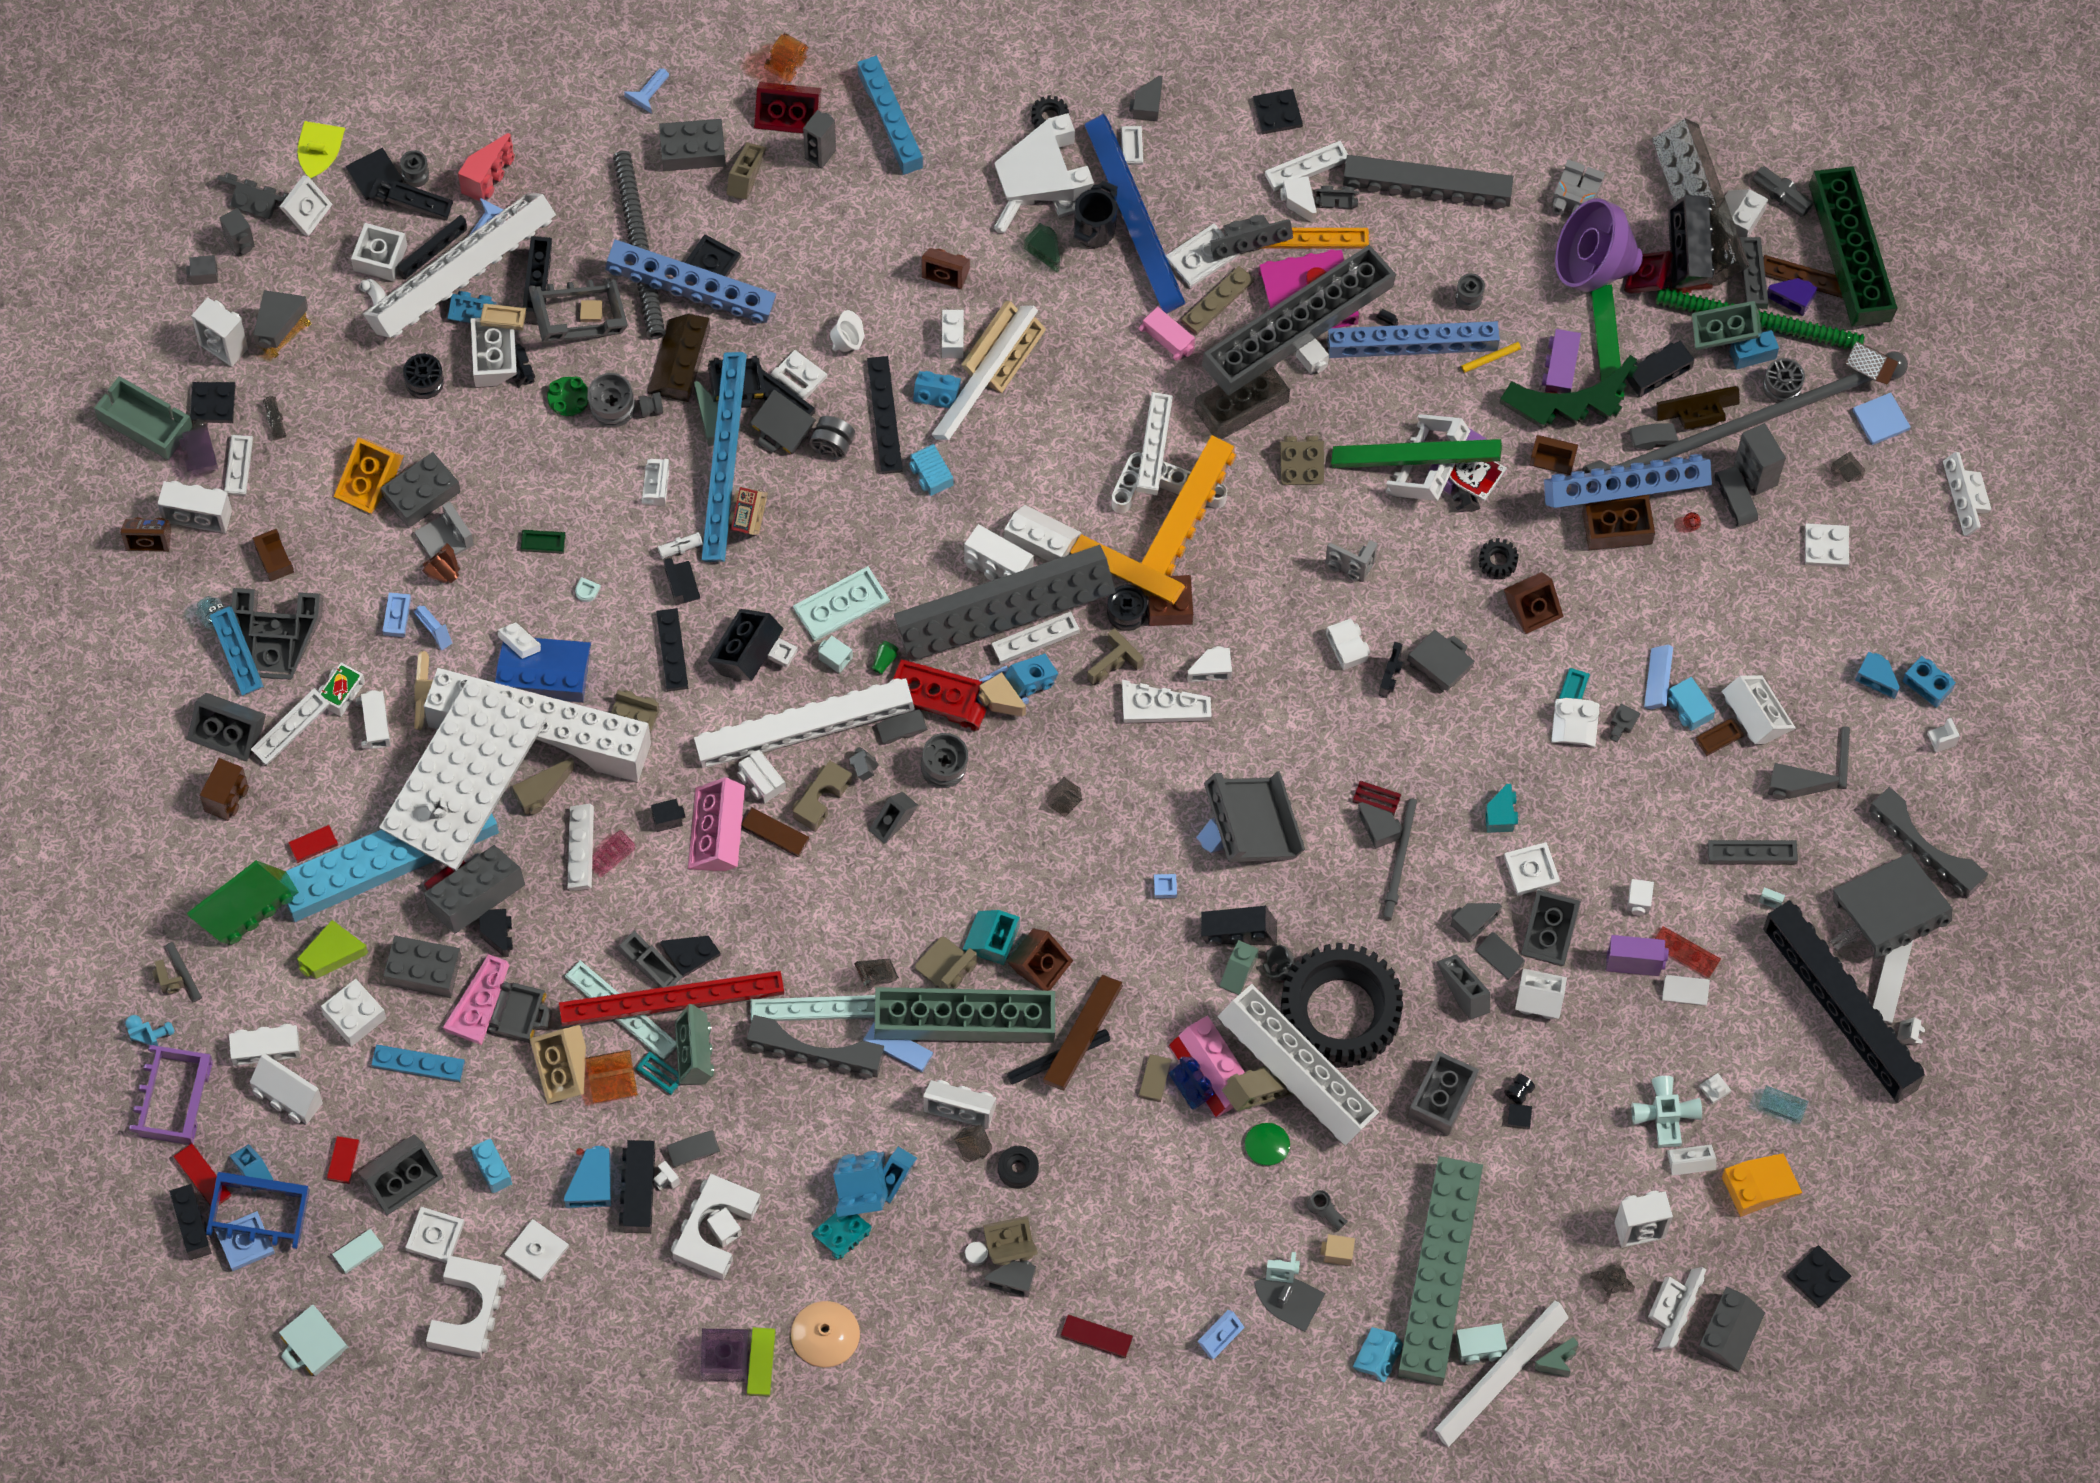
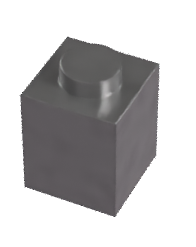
(202, 270)

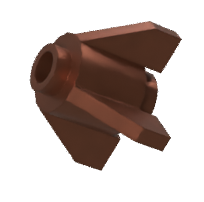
(442, 565)

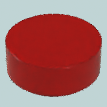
(1314, 273)

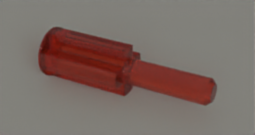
(1689, 289)

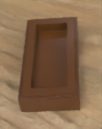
(1719, 736)

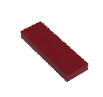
(1096, 1336)

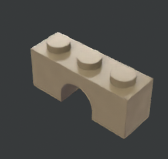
(829, 779)

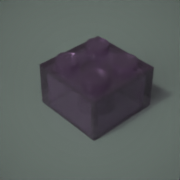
(724, 1355)

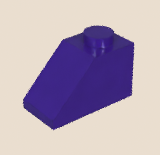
(1793, 294)

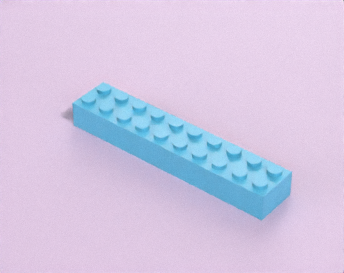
(357, 869)

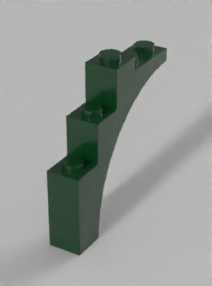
(1573, 406)

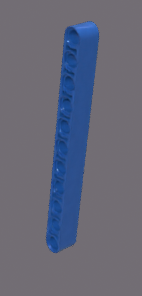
(1135, 214)

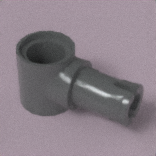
(1327, 1211)

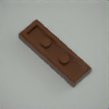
(775, 832)

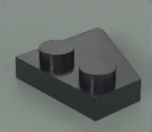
(690, 953)

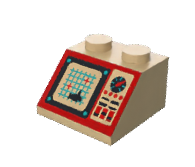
(748, 510)

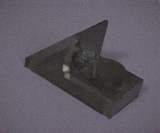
(876, 972)

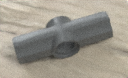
(1783, 191)

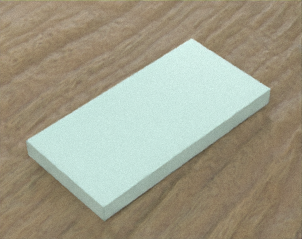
(841, 603)

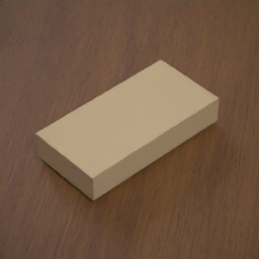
(503, 316)

